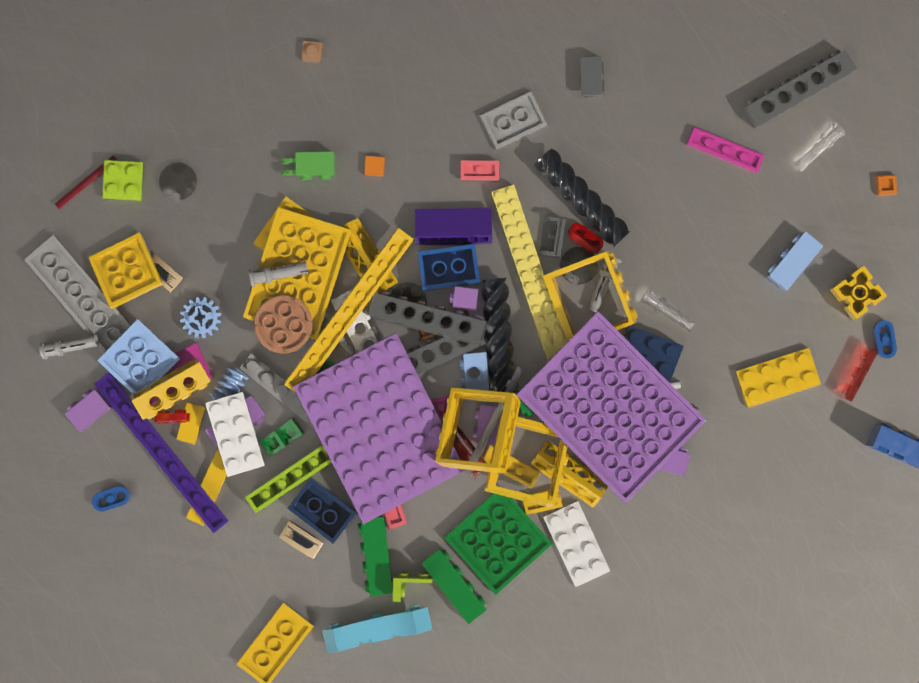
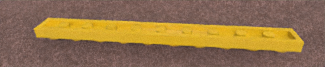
(350, 308)

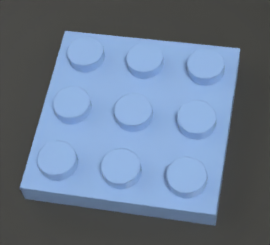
(138, 358)

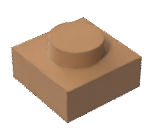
(312, 51)

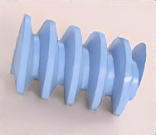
(230, 384)

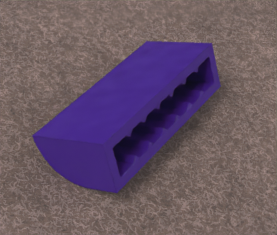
(453, 226)

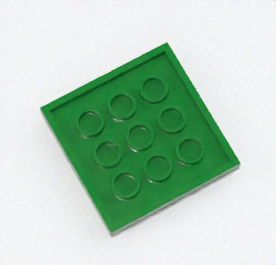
(498, 541)

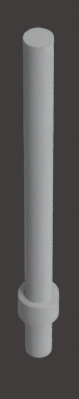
(511, 385)

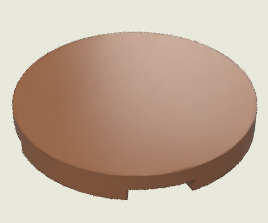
(283, 324)

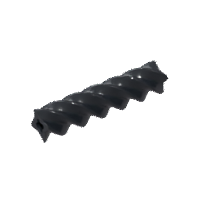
(585, 201)
(498, 333)

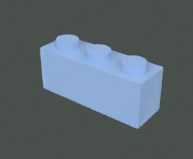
(794, 260)

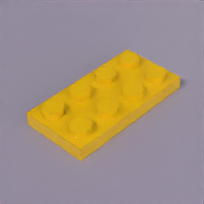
(778, 377)
(275, 644)

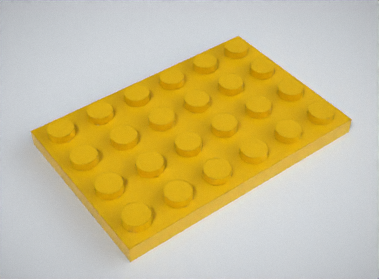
(296, 240)

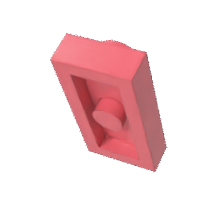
(480, 170)

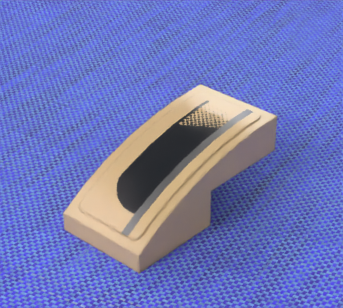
(168, 276)
(301, 540)

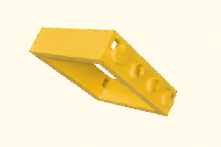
(559, 303)
(505, 433)
(557, 475)

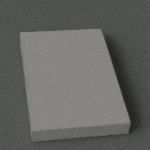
(513, 120)

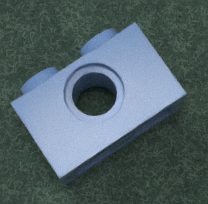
(479, 361)

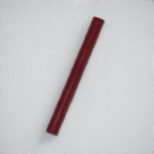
(82, 185)

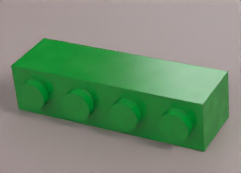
(377, 557)
(454, 586)

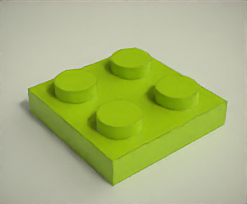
(122, 180)

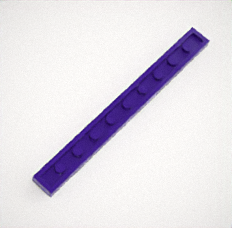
(162, 453)

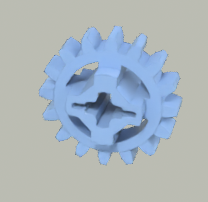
(193, 318)

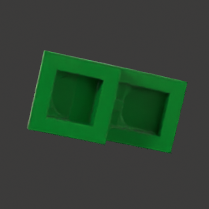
(282, 437)

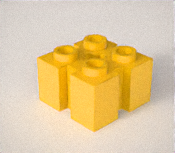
(870, 293)

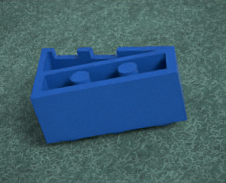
(894, 444)

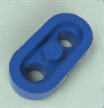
(887, 339)
(111, 498)

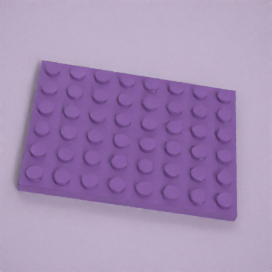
(611, 407)
(377, 427)

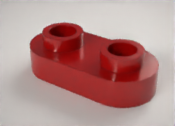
(585, 238)
(166, 417)

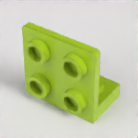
(399, 588)

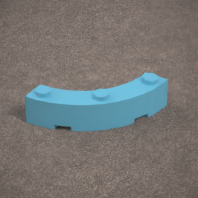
(377, 628)

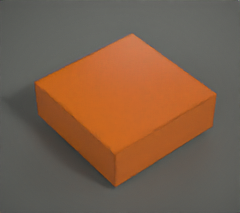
(374, 166)
(886, 185)

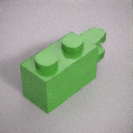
(311, 165)

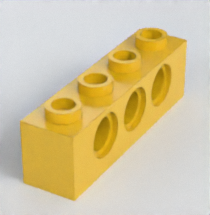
(174, 379)

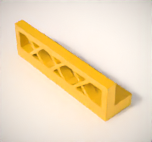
(367, 252)
(579, 486)

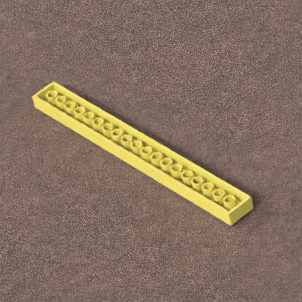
(529, 270)

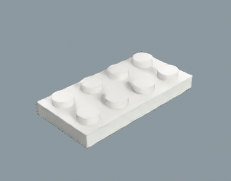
(235, 434)
(576, 544)

